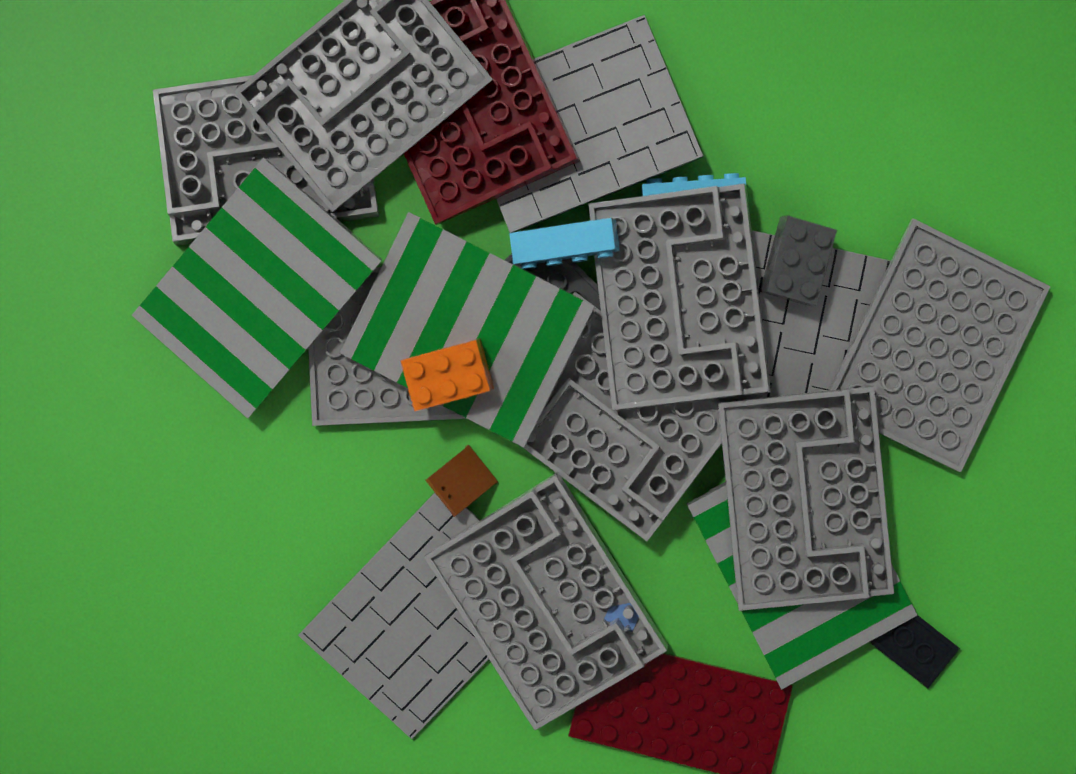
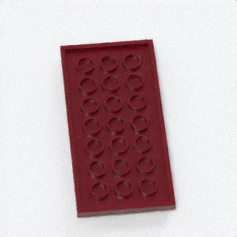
(689, 716)

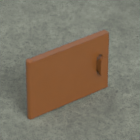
(462, 480)

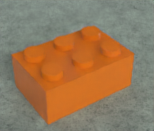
(447, 374)

